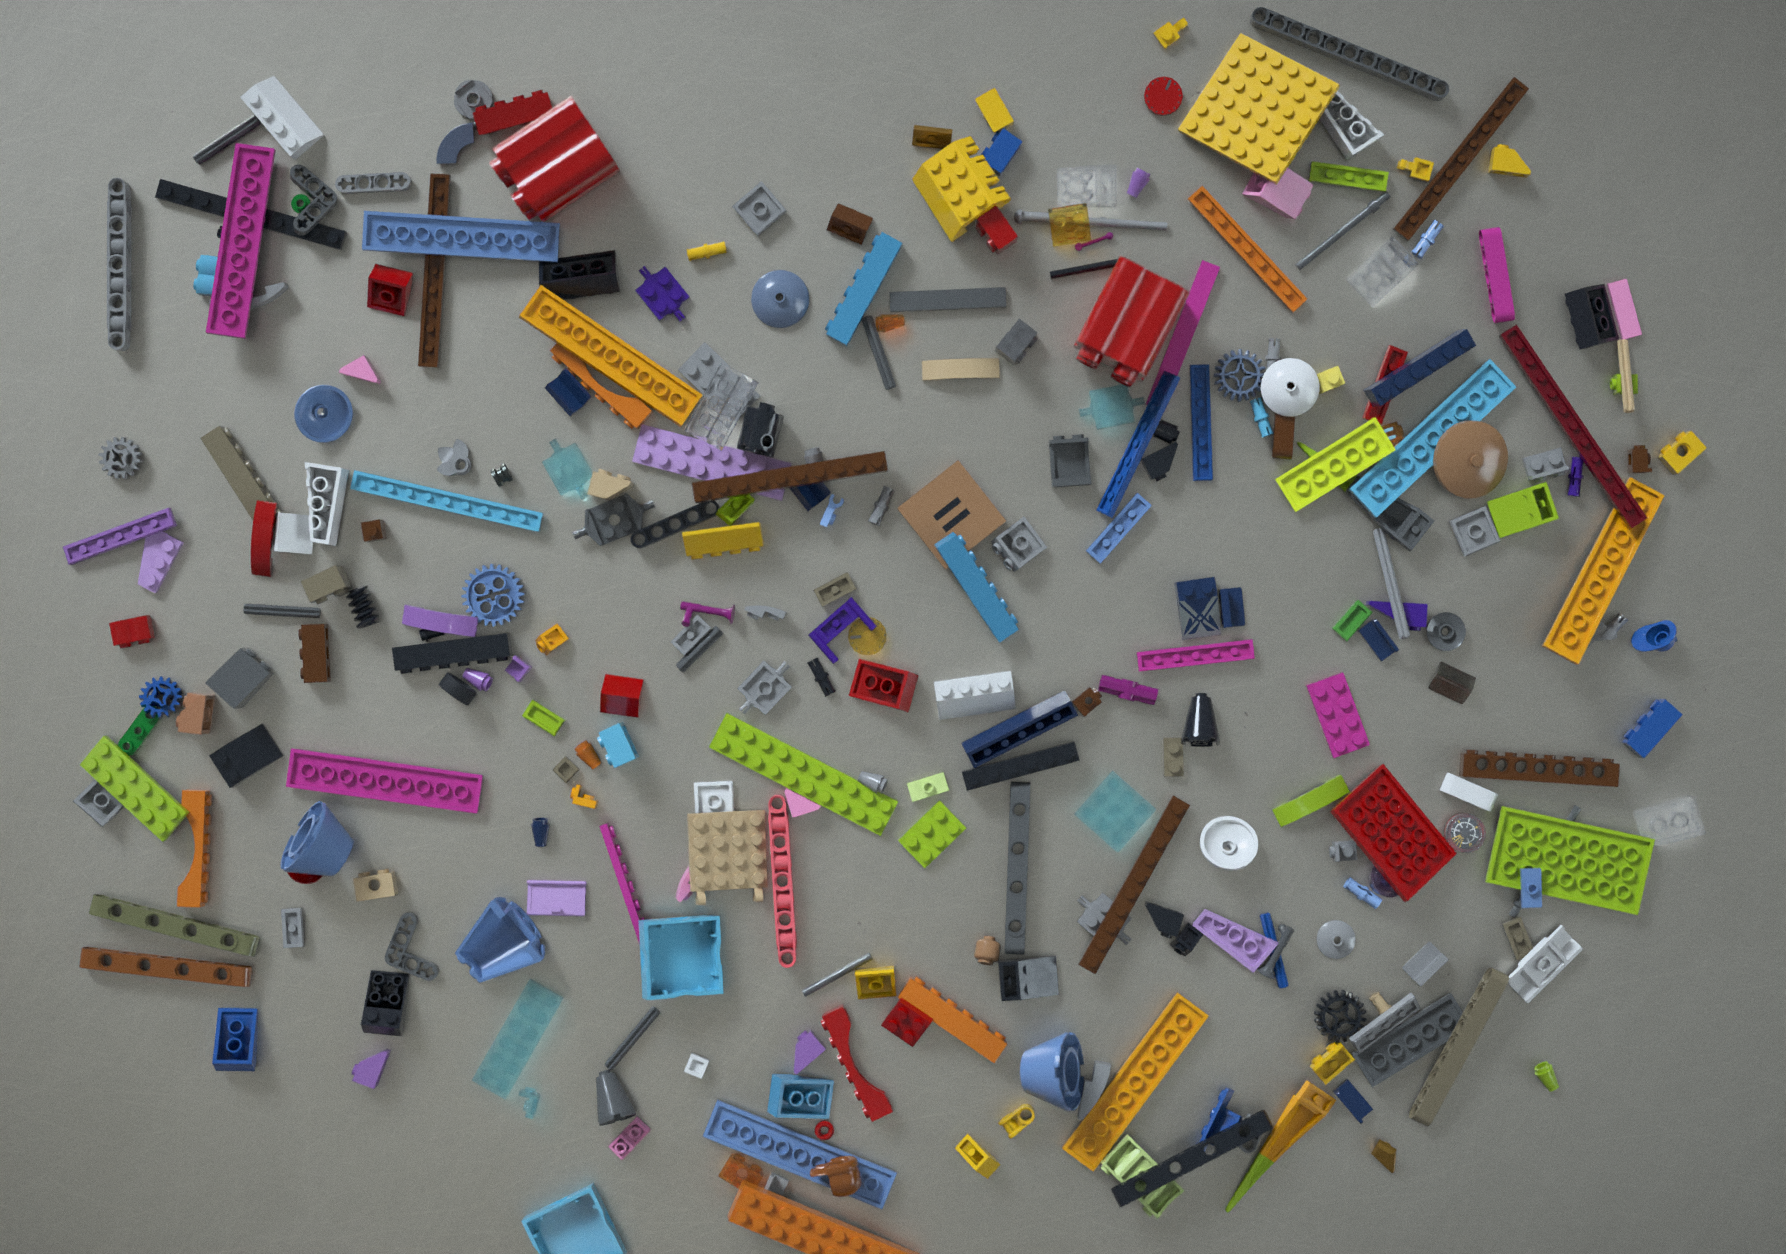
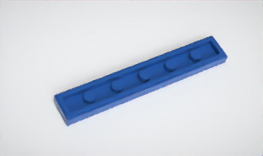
(1201, 422)

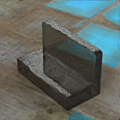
(1452, 683)

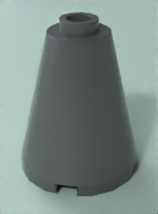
(612, 1099)

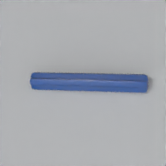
(1269, 932)

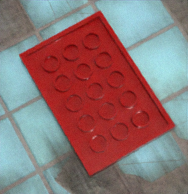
(1393, 832)

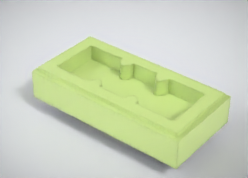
(927, 786)

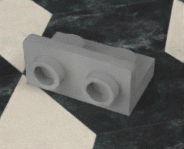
(1544, 464)

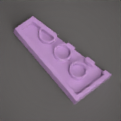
(1238, 941)

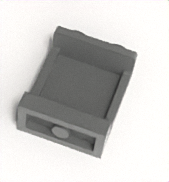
(1069, 461)

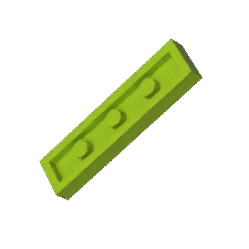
(1348, 176)

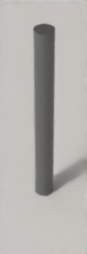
(837, 974)

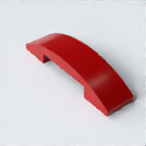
(262, 538)

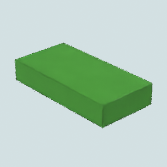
(1352, 620)

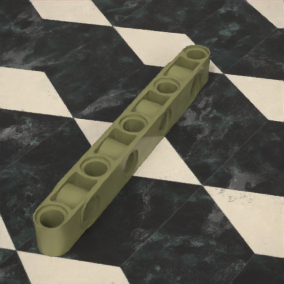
(174, 925)

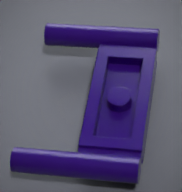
(836, 624)

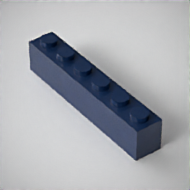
(1419, 367)
(1019, 729)

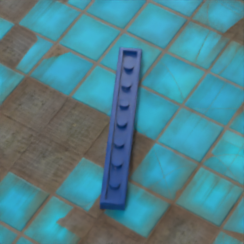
(1138, 444)

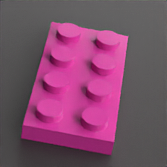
(1337, 715)

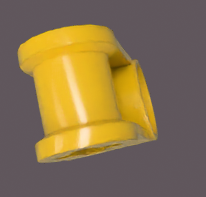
(1016, 1121)

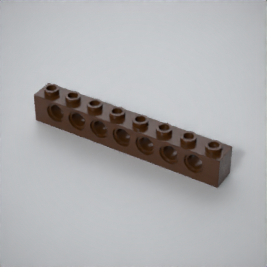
(1608, 777)

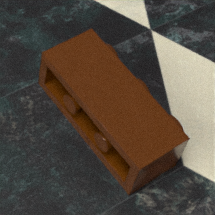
(315, 653)

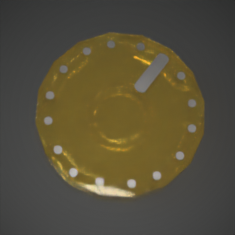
(867, 641)

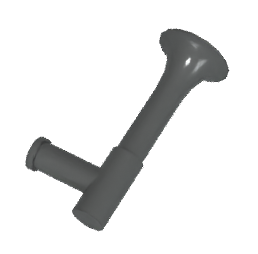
(1286, 932)

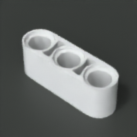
(1469, 792)

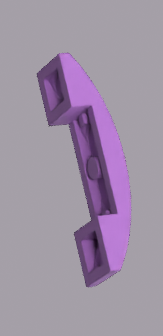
(440, 621)

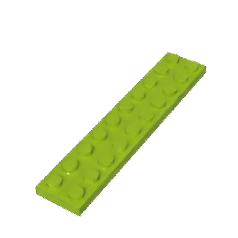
(803, 774)

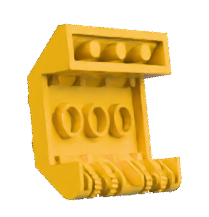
(959, 186)

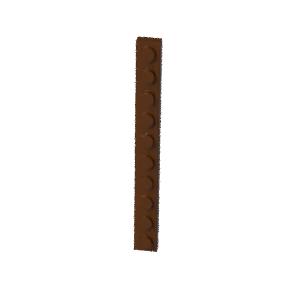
(1460, 159)
(433, 279)
(1133, 884)

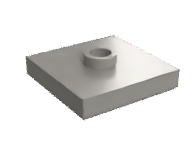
(759, 208)
(1474, 531)

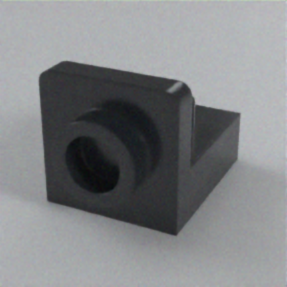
(1186, 940)

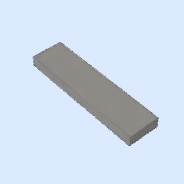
(1385, 1023)

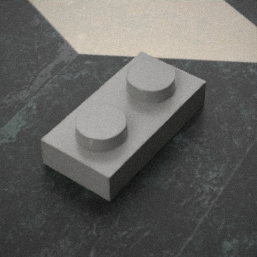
(691, 635)
(292, 927)

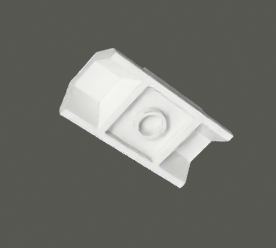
(1543, 963)

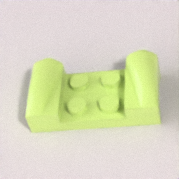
(1129, 1160)

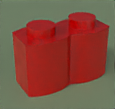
(132, 630)

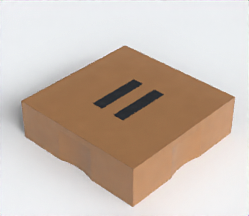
(951, 505)

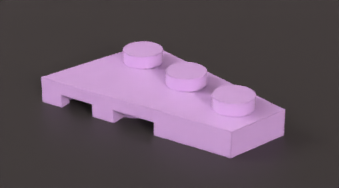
(157, 559)

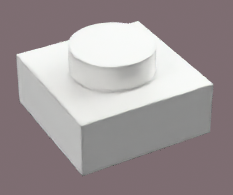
(696, 1065)

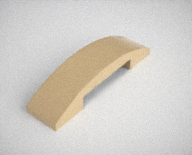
(960, 369)

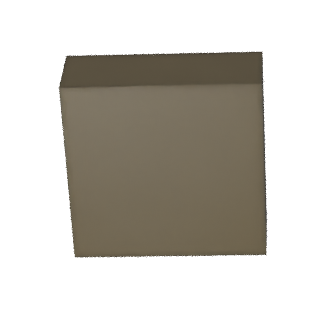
(565, 769)

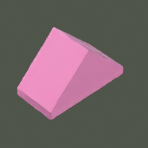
(361, 369)
(799, 804)

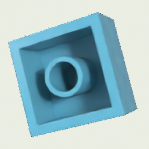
(618, 745)

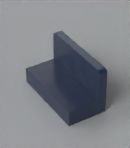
(568, 392)
(811, 494)
(1231, 607)
(1378, 639)
(1353, 1100)

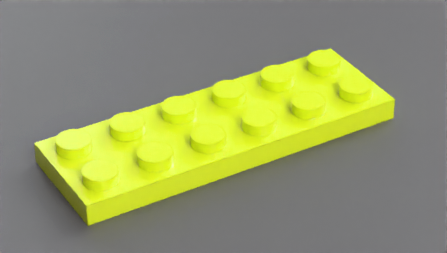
(1335, 464)

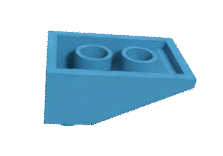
(800, 1097)

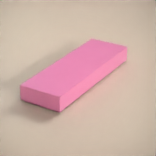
(1624, 309)

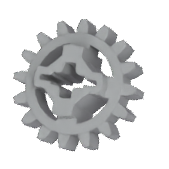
(126, 458)

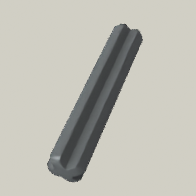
(712, 636)

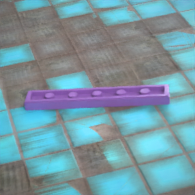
(119, 536)

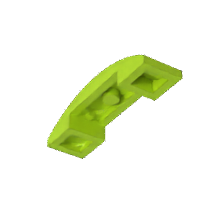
(1311, 801)

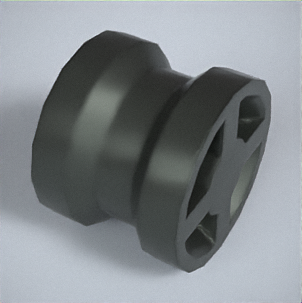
(501, 475)

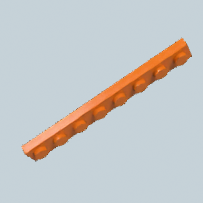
(1247, 249)

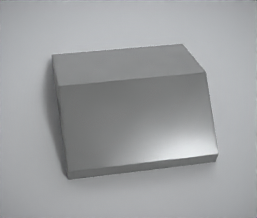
(98, 803)

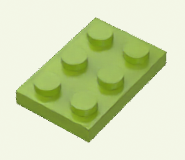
(932, 834)

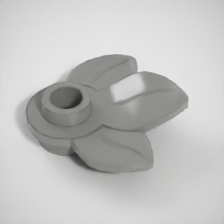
(453, 457)

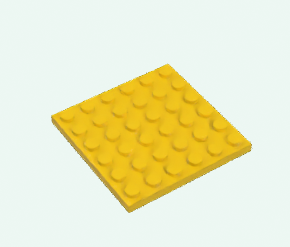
(1258, 108)

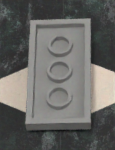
(702, 367)

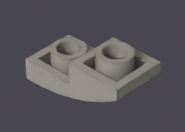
(759, 611)

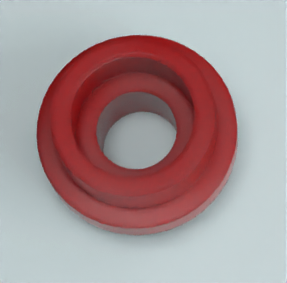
(824, 1136)

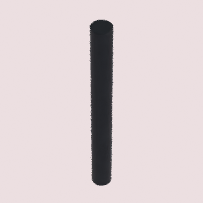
(1083, 268)

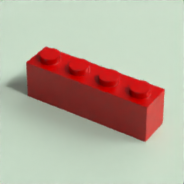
(511, 114)

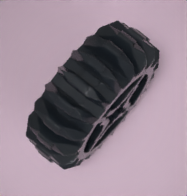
(1324, 1008)

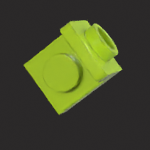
(1615, 384)

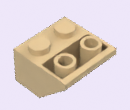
(608, 487)

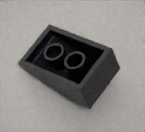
(246, 756)

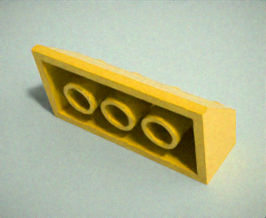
(723, 539)

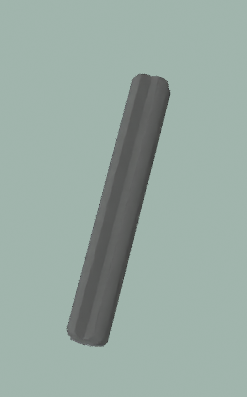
(227, 139)
(878, 352)
(275, 610)
(632, 1038)

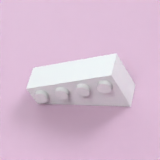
(1348, 127)
(325, 501)

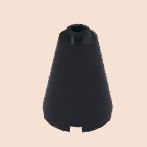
(1200, 723)

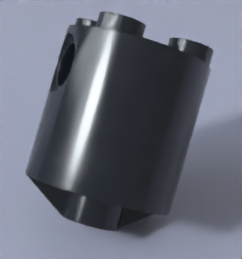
(760, 430)

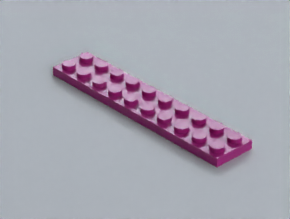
(240, 241)
(384, 780)

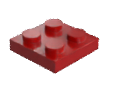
(907, 1022)

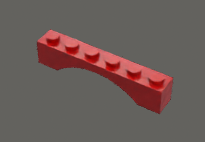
(874, 1099)

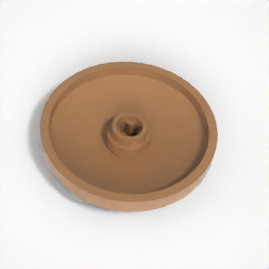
(1470, 459)

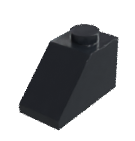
(1159, 462)
(1165, 919)

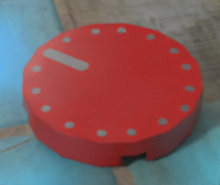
(1163, 96)

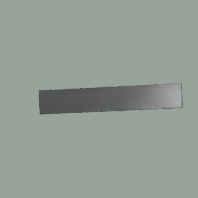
(948, 299)

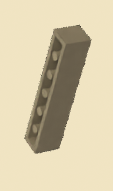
(236, 469)

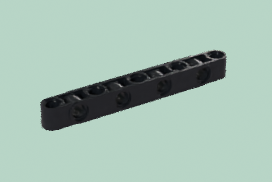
(1192, 1158)

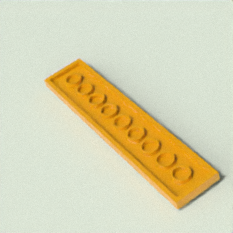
(610, 355)
(1600, 577)
(1135, 1081)

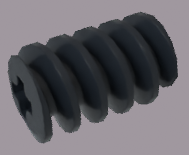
(362, 608)

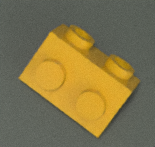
(1331, 1062)

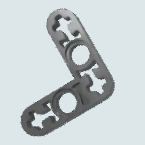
(318, 202)
(405, 956)

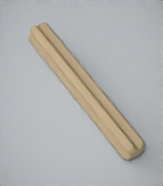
(1626, 379)

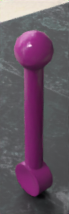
(1079, 246)

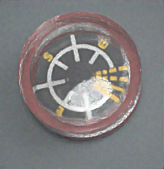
(1465, 832)

